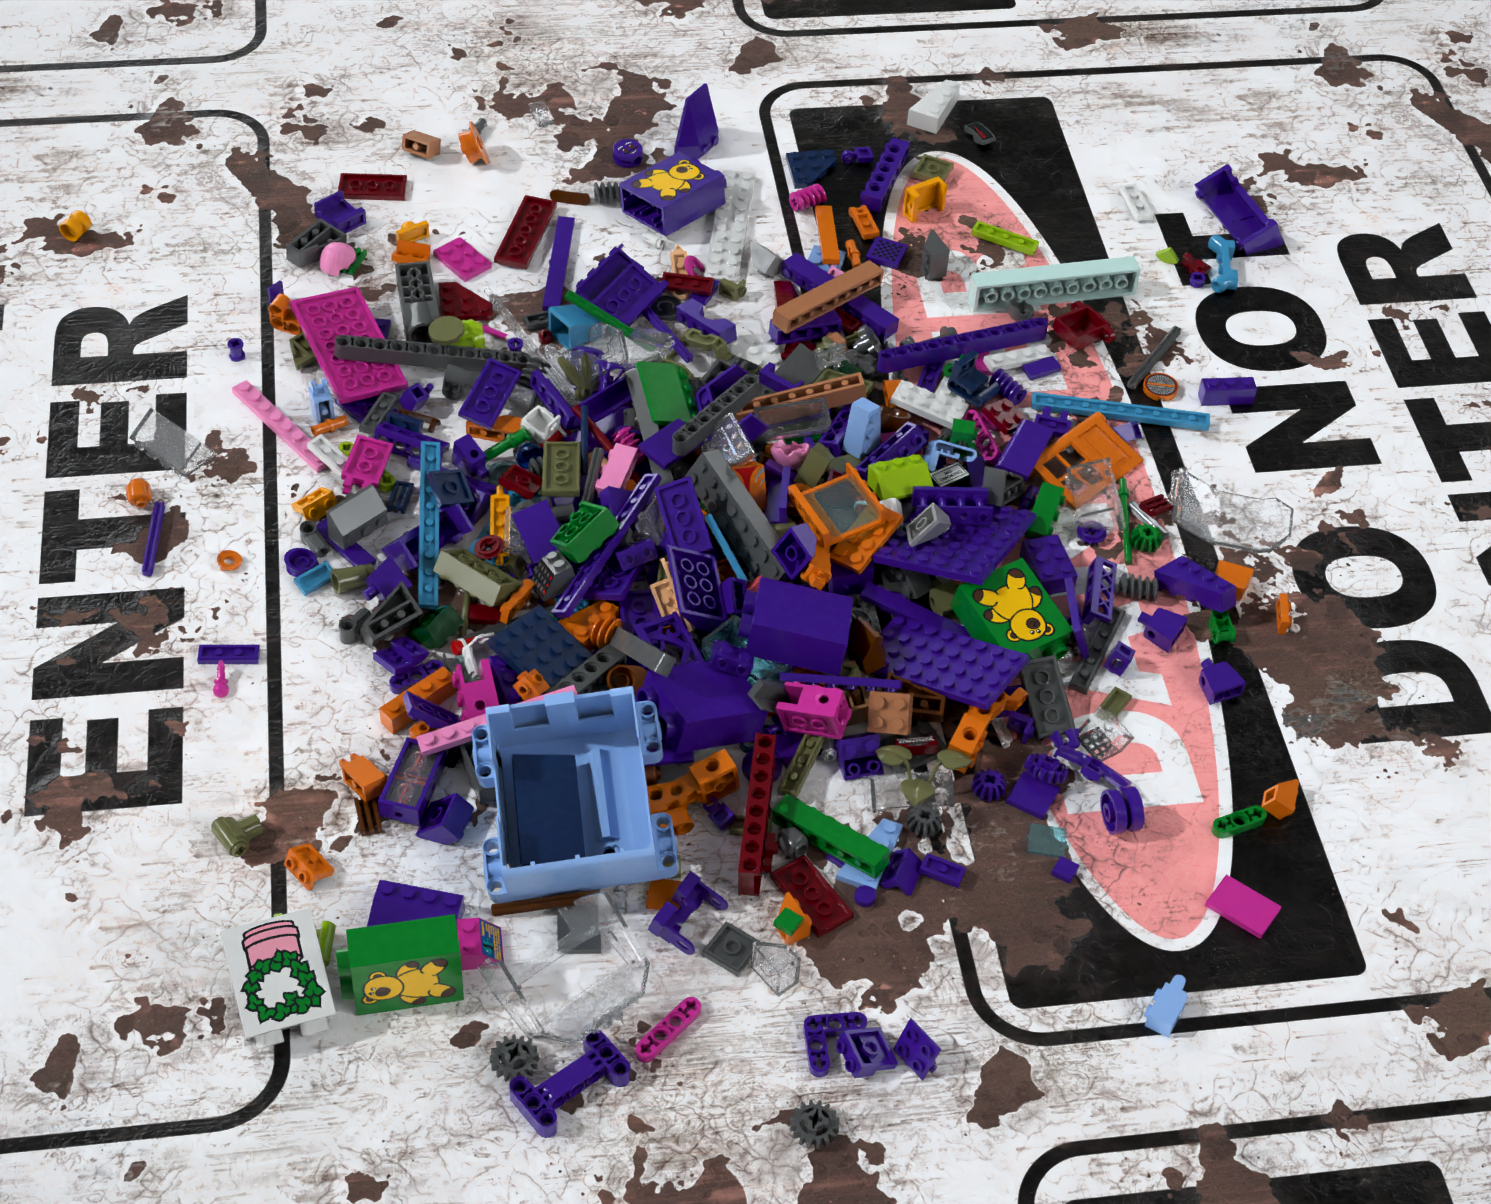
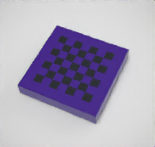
(886, 252)

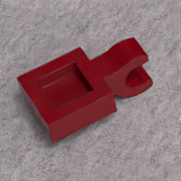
(1195, 266)

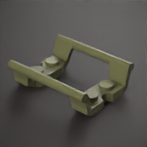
(706, 342)

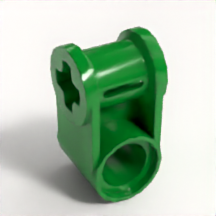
(1221, 627)

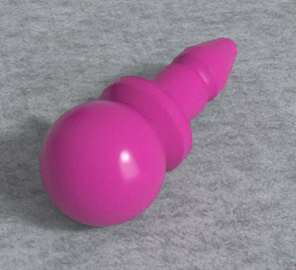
(221, 688)

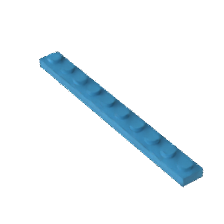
(1122, 411)
(428, 528)

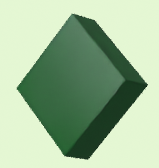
(788, 921)

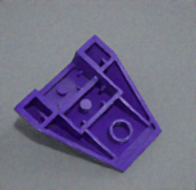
(697, 125)

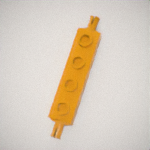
(497, 517)

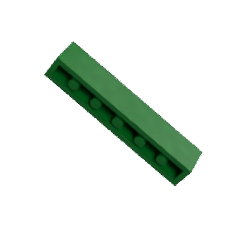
(832, 836)

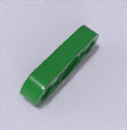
(1233, 828)

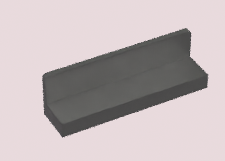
(767, 694)

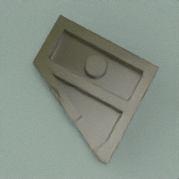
(301, 351)

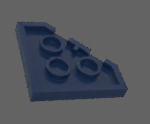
(809, 166)

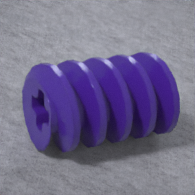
(1008, 387)

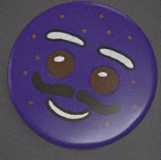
(627, 153)

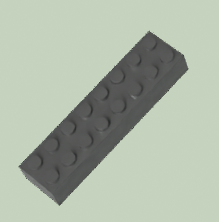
(737, 515)

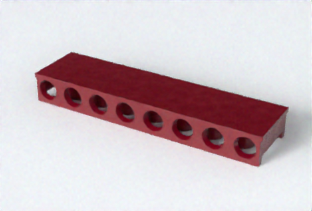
(757, 815)

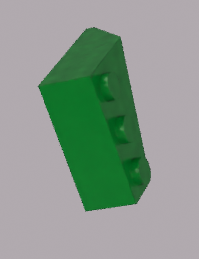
(585, 531)

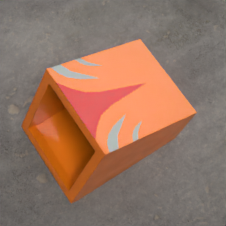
(753, 478)

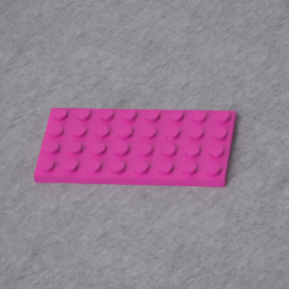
(345, 313)

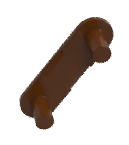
(570, 197)
(431, 420)

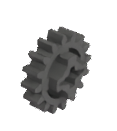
(514, 1065)
(804, 1118)

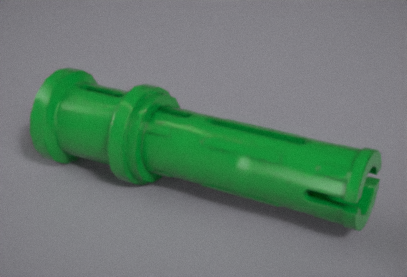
(509, 442)

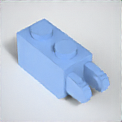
(321, 401)
(1167, 1007)

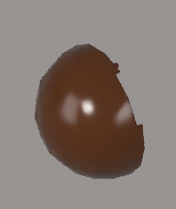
(892, 418)

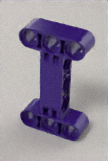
(569, 1083)

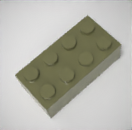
(476, 576)

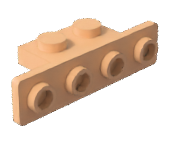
(665, 595)

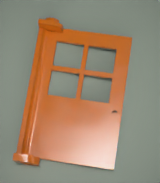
(1094, 442)

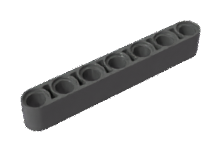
(704, 422)
(642, 652)

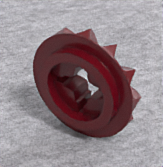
(491, 541)

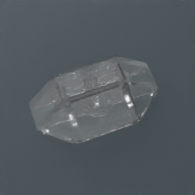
(732, 441)

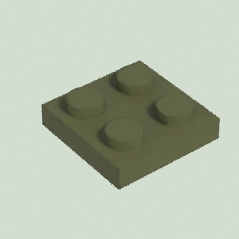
(932, 167)

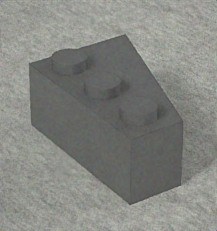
(392, 616)

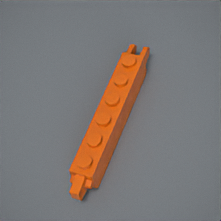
(818, 570)

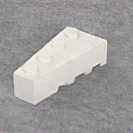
(934, 107)

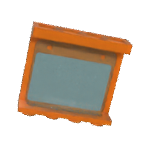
(838, 507)

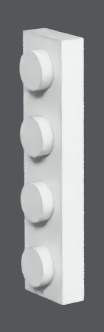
(1016, 358)
(329, 455)

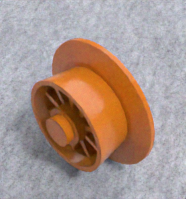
(472, 145)

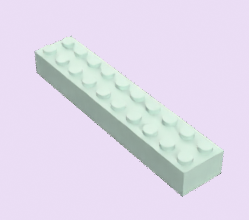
(1054, 283)

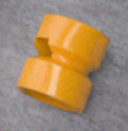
(75, 225)

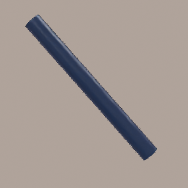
(584, 439)

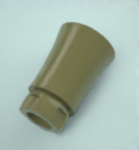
(350, 577)

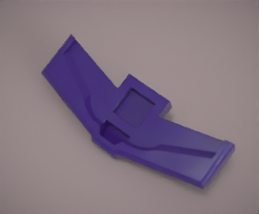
(1091, 767)

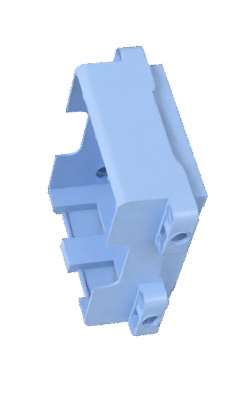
(611, 786)

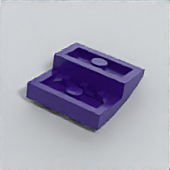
(401, 655)

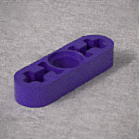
(423, 669)

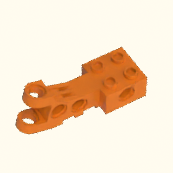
(972, 728)
(706, 778)

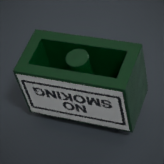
(951, 476)

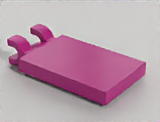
(366, 463)

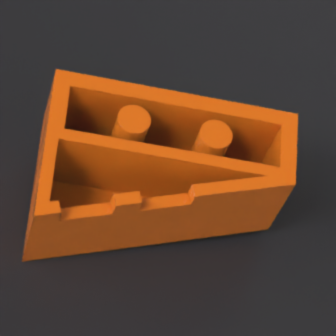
(582, 622)

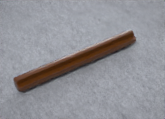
(539, 903)

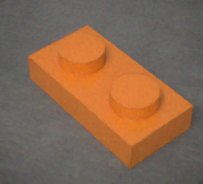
(1282, 613)

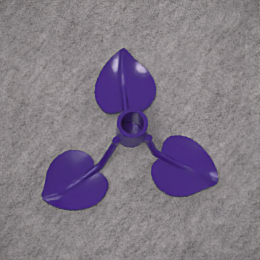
(606, 379)

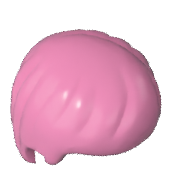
(336, 257)
(790, 455)

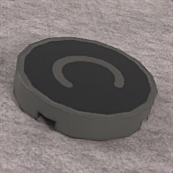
(665, 307)

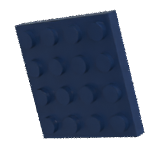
(539, 644)

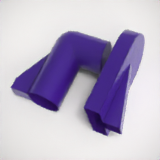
(1072, 735)

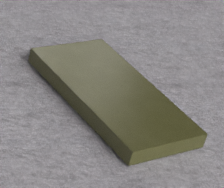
(561, 469)

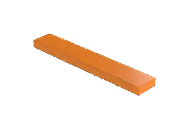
(827, 235)

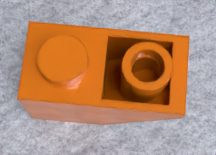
(1281, 799)
(804, 929)

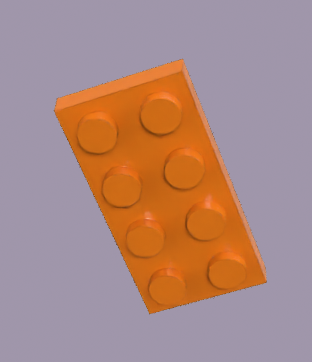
(858, 550)

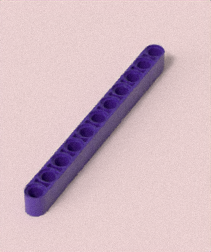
(955, 345)

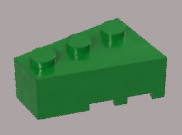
(1047, 509)

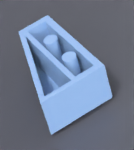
(863, 428)

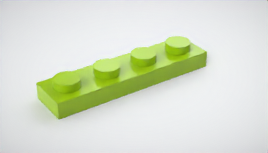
(1005, 238)

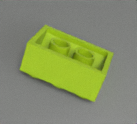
(898, 476)

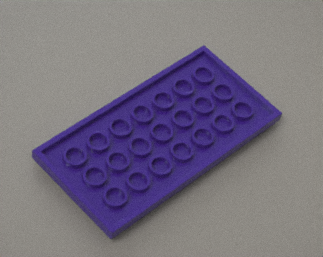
(949, 662)

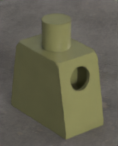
(941, 598)

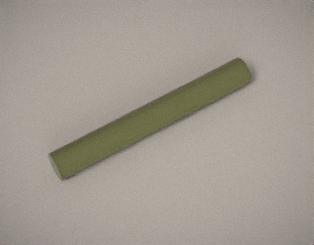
(465, 614)

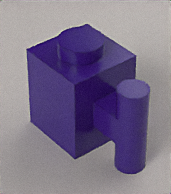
(415, 396)

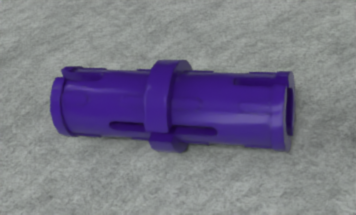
(1027, 501)

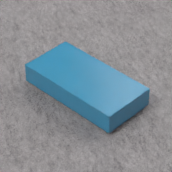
(313, 578)

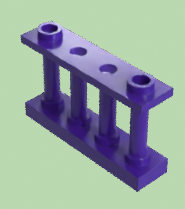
(961, 504)

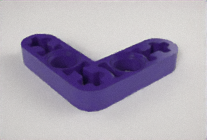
(819, 1035)

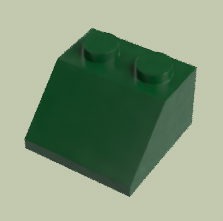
(436, 627)

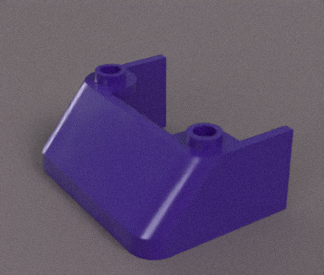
(750, 424)
(405, 549)

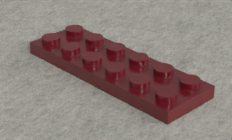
(525, 232)

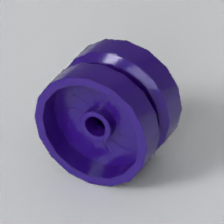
(1122, 810)

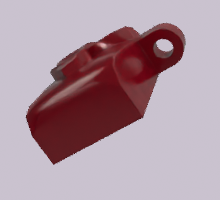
(1083, 326)

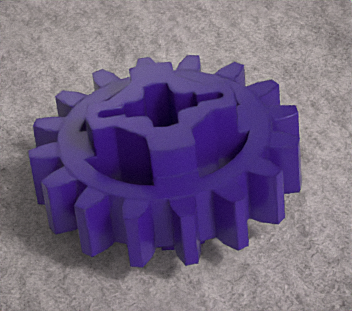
(1046, 768)

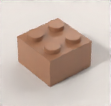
(890, 712)

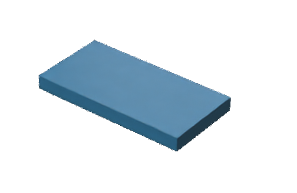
(725, 547)

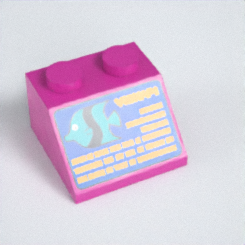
(478, 941)

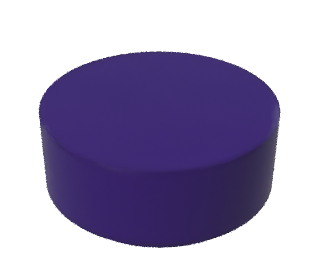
(865, 896)

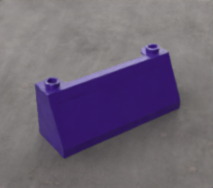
(1238, 212)

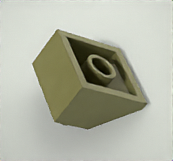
(815, 466)

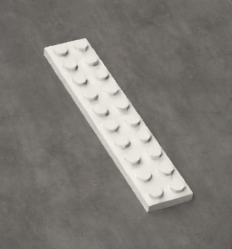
(730, 227)

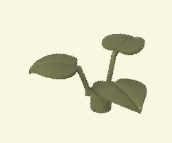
(918, 789)

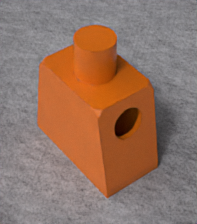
(1236, 575)

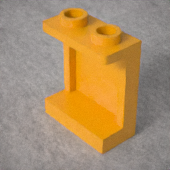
(924, 197)

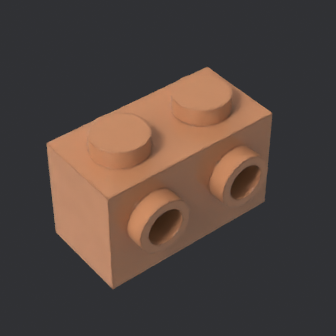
(421, 144)

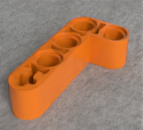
(282, 315)

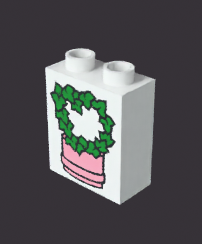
(278, 977)

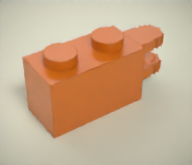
(363, 777)

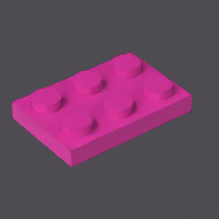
(462, 259)

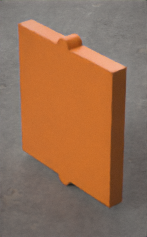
(660, 892)

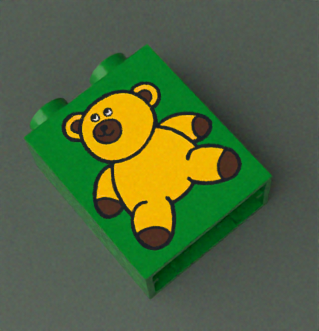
(1013, 613)
(401, 965)

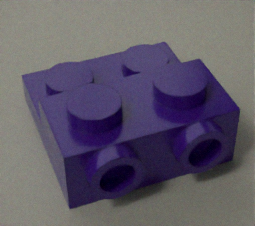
(731, 659)
(866, 1051)

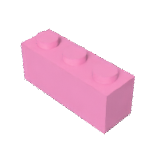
(618, 468)

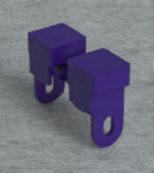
(689, 898)

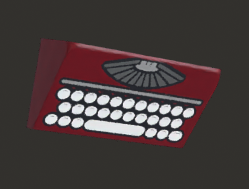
(919, 745)

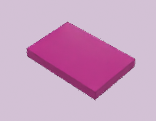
(1243, 906)

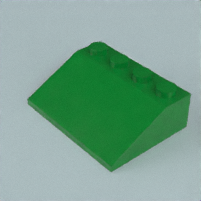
(667, 392)

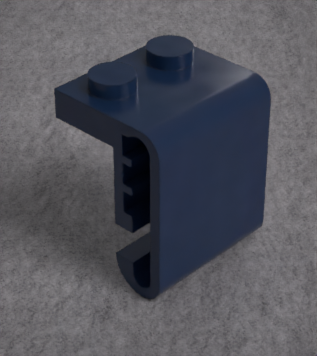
(969, 382)

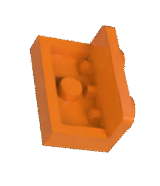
(411, 252)

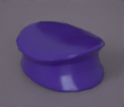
(299, 561)

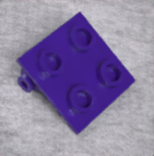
(917, 1049)

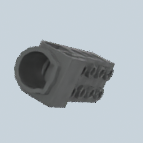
(417, 299)

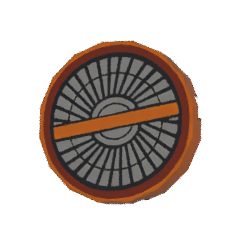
(1160, 386)

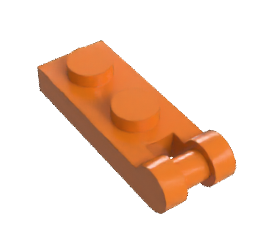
(864, 222)
(517, 601)

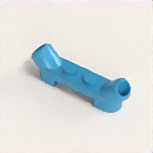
(1228, 277)

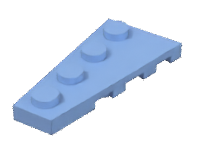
(885, 833)

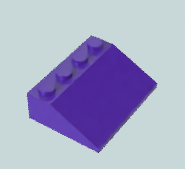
(697, 588)
(404, 902)

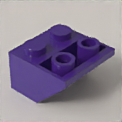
(858, 756)

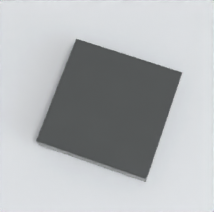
(730, 949)

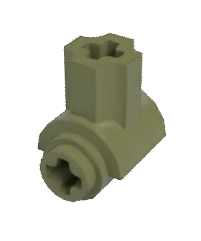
(236, 834)

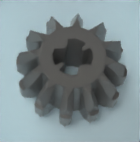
(924, 820)

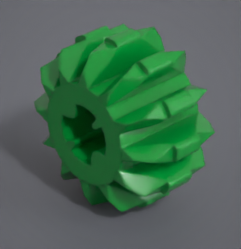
(1146, 538)

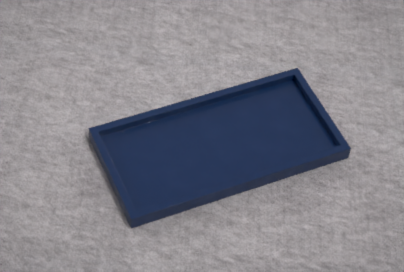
(547, 808)

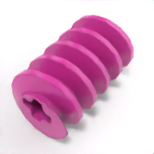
(807, 197)
(625, 438)

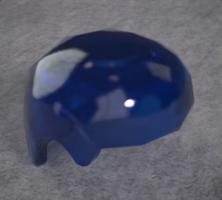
(528, 451)

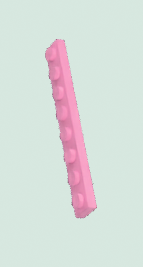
(277, 423)
(462, 731)

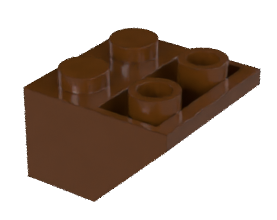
(865, 647)

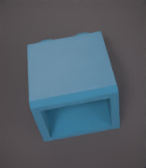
(570, 325)

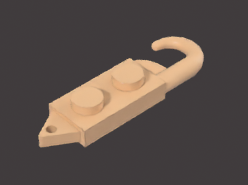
(677, 263)

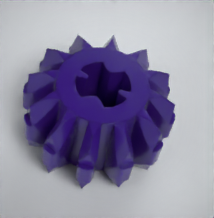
(989, 785)

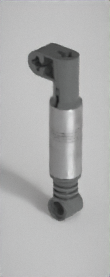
(457, 378)

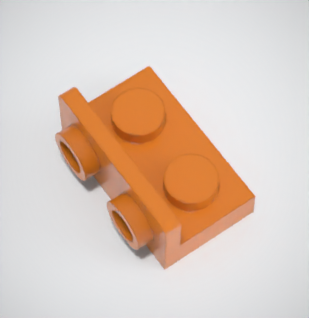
(307, 865)

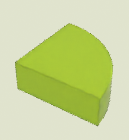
(1167, 255)

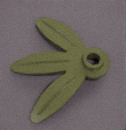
(584, 381)

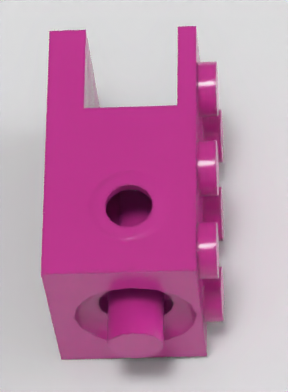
(475, 695)
(814, 710)

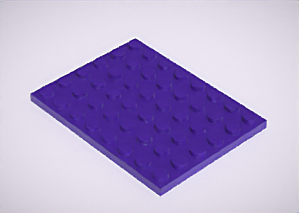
(961, 552)

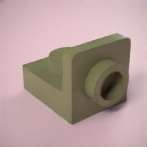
(732, 290)

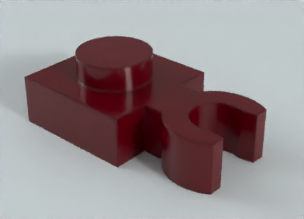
(770, 849)

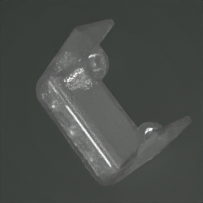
(884, 791)

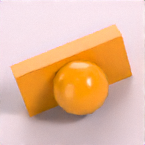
(413, 232)

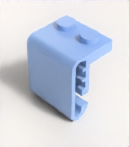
(945, 449)

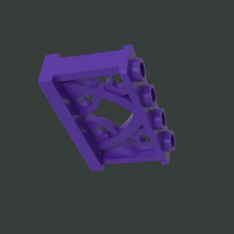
(685, 643)

